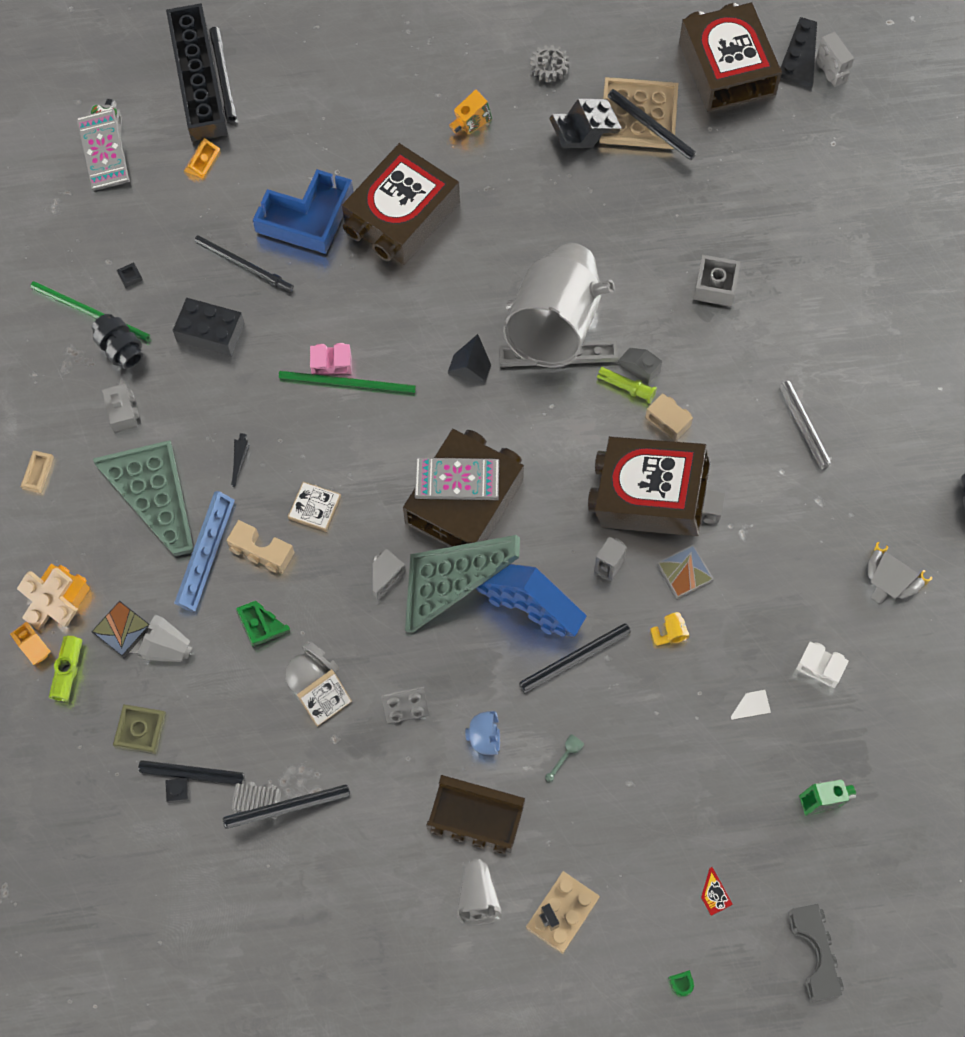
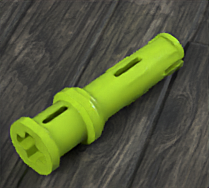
(635, 388)

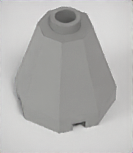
(164, 642)

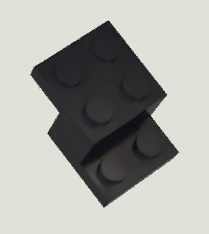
(585, 123)

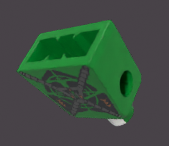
(826, 796)

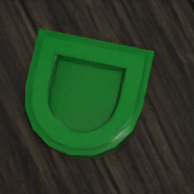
(682, 983)

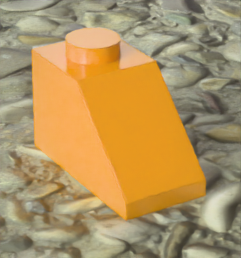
(30, 643)

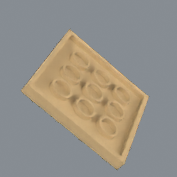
(652, 97)

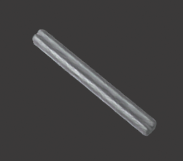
(805, 425)

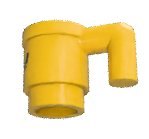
(675, 630)

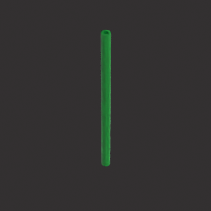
(82, 307)
(347, 381)

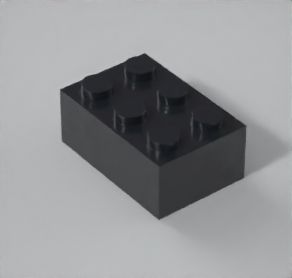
(208, 326)

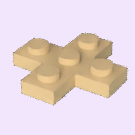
(47, 599)

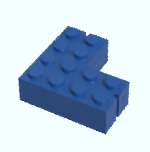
(305, 221)
(536, 595)

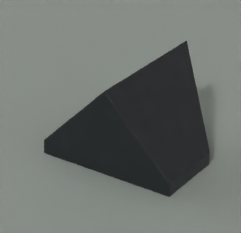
(471, 361)

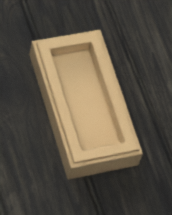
(37, 471)

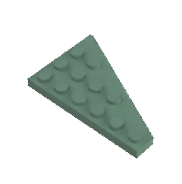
(152, 487)
(450, 573)

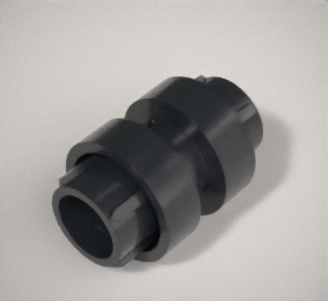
(114, 337)

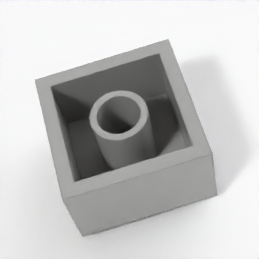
(717, 280)

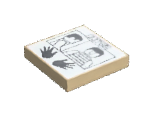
(314, 506)
(324, 697)

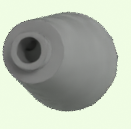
(478, 896)

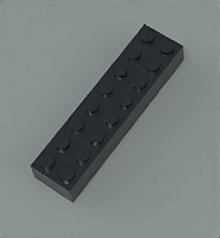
(196, 72)

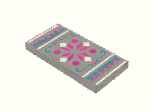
(103, 149)
(457, 478)

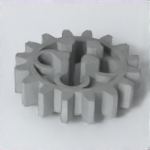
(542, 56)

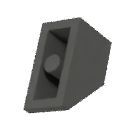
(641, 364)

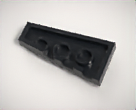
(800, 56)

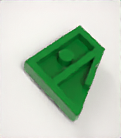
(259, 623)

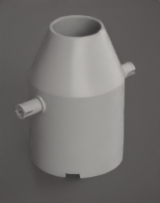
(555, 306)

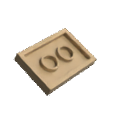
(571, 905)

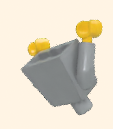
(893, 576)

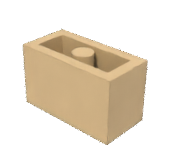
(669, 417)

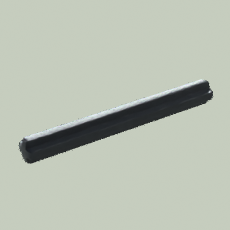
(191, 772)

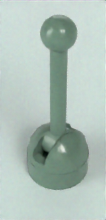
(573, 745)

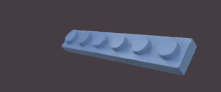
(204, 551)

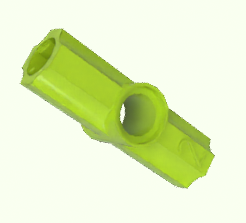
(63, 681)

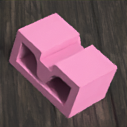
(330, 360)

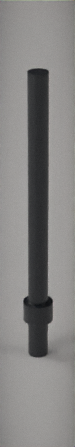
(273, 279)

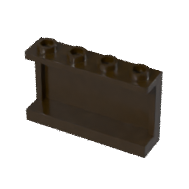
(476, 814)

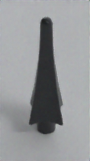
(240, 449)

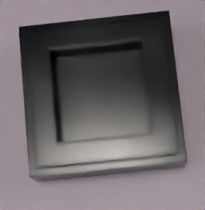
(129, 275)

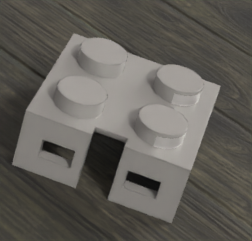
(833, 57)

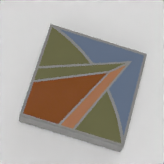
(685, 572)

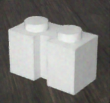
(822, 665)

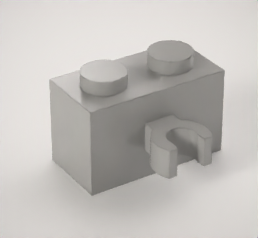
(119, 407)

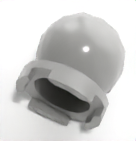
(307, 668)

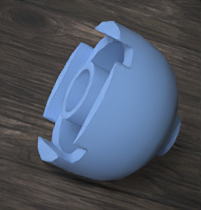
(484, 733)

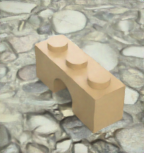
(274, 556)

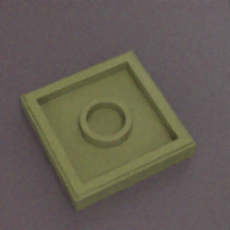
(139, 729)

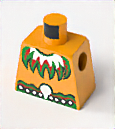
(471, 113)

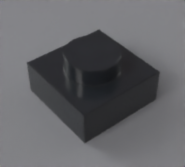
(177, 790)
(548, 917)

